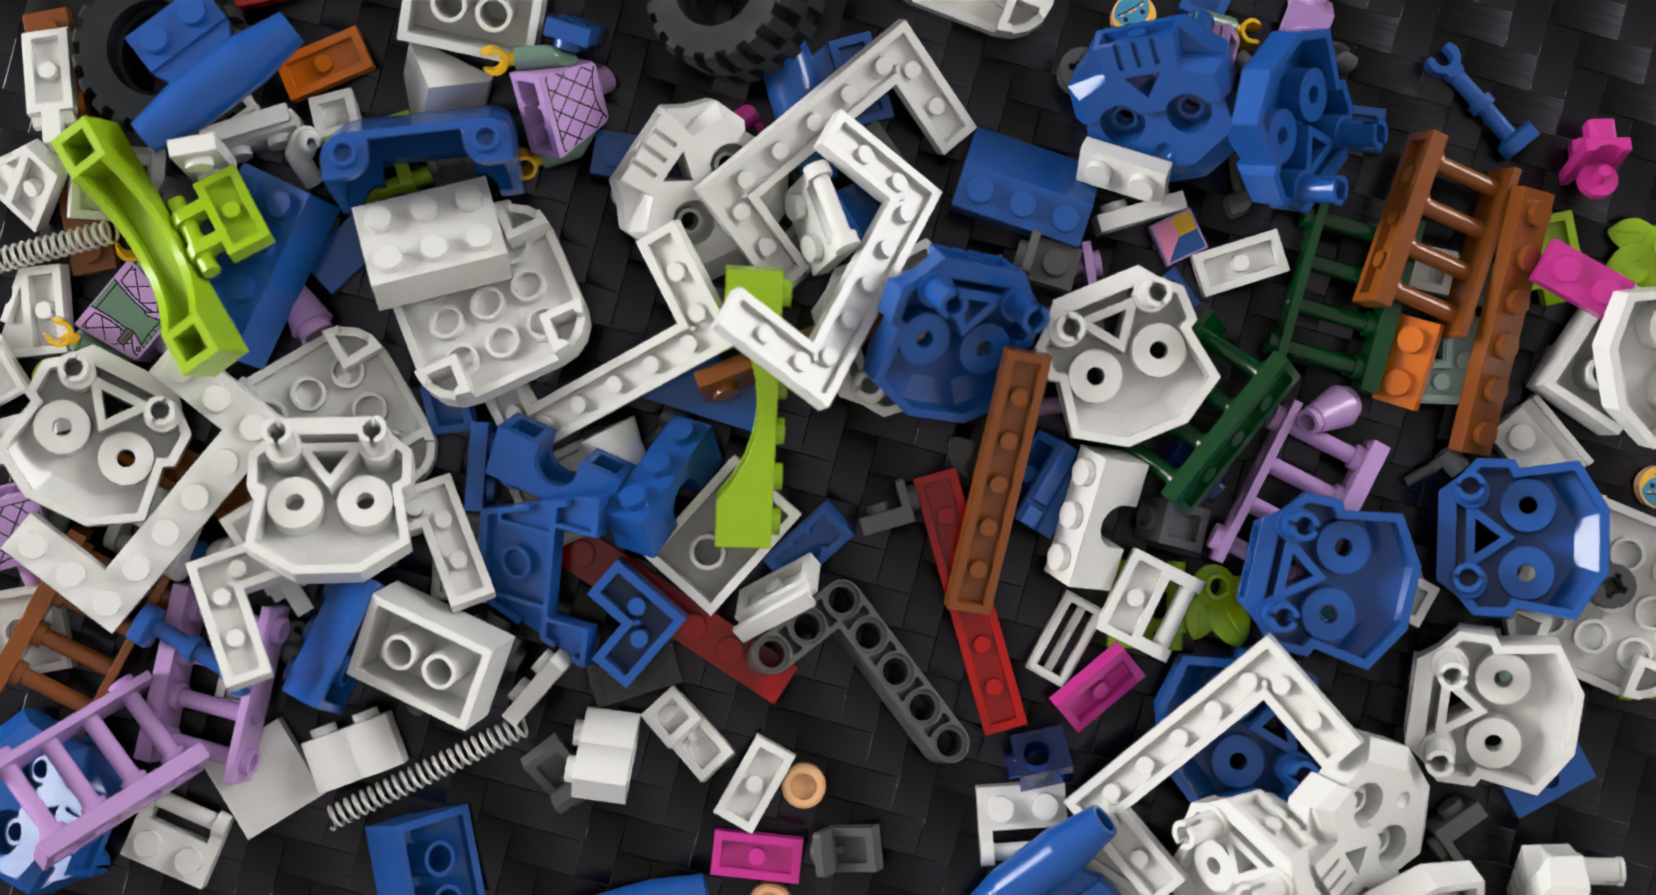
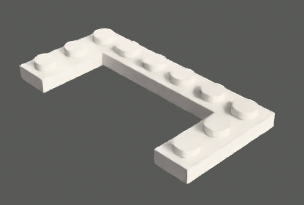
(889, 61)
(819, 363)
(646, 366)
(229, 575)
(115, 590)
(1257, 675)

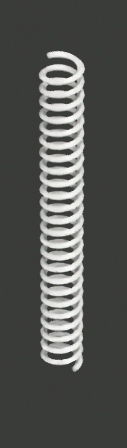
(86, 239)
(378, 787)

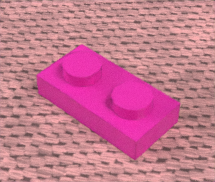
(1577, 278)
(1097, 686)
(756, 855)

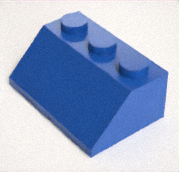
(1023, 189)
(330, 638)
(426, 853)

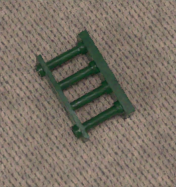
(1375, 326)
(1239, 421)

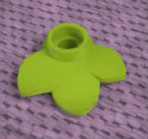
(1636, 251)
(1218, 611)

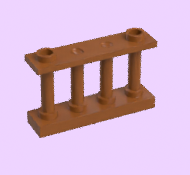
(1399, 221)
(35, 631)

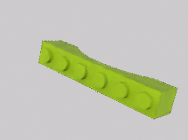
(189, 309)
(746, 499)

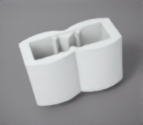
(354, 751)
(604, 755)

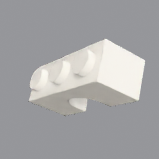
(1098, 485)

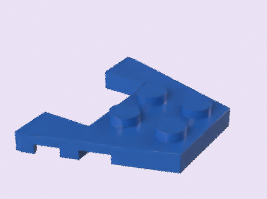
(524, 561)

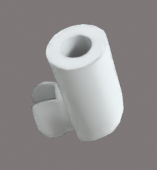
(300, 153)

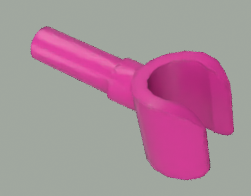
(751, 118)

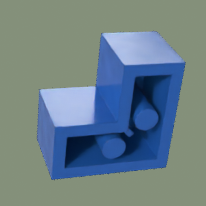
(645, 616)

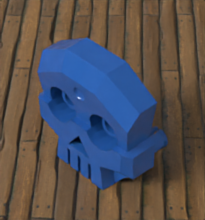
(1189, 65)
(1297, 122)
(959, 304)
(1560, 540)
(1366, 587)
(1269, 762)
(18, 831)

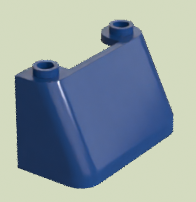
(360, 149)

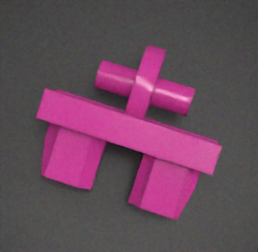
(1595, 159)

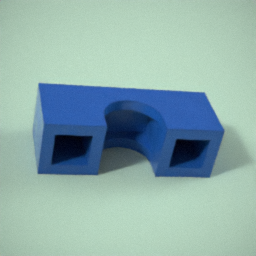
(525, 461)
(644, 506)

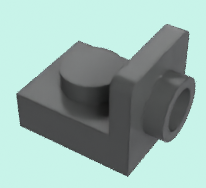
(1048, 262)
(884, 516)
(1165, 525)

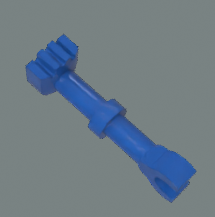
(1481, 104)
(151, 625)

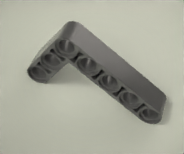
(870, 663)

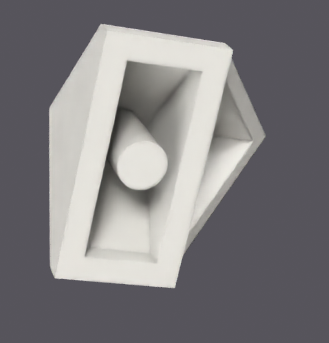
(442, 82)

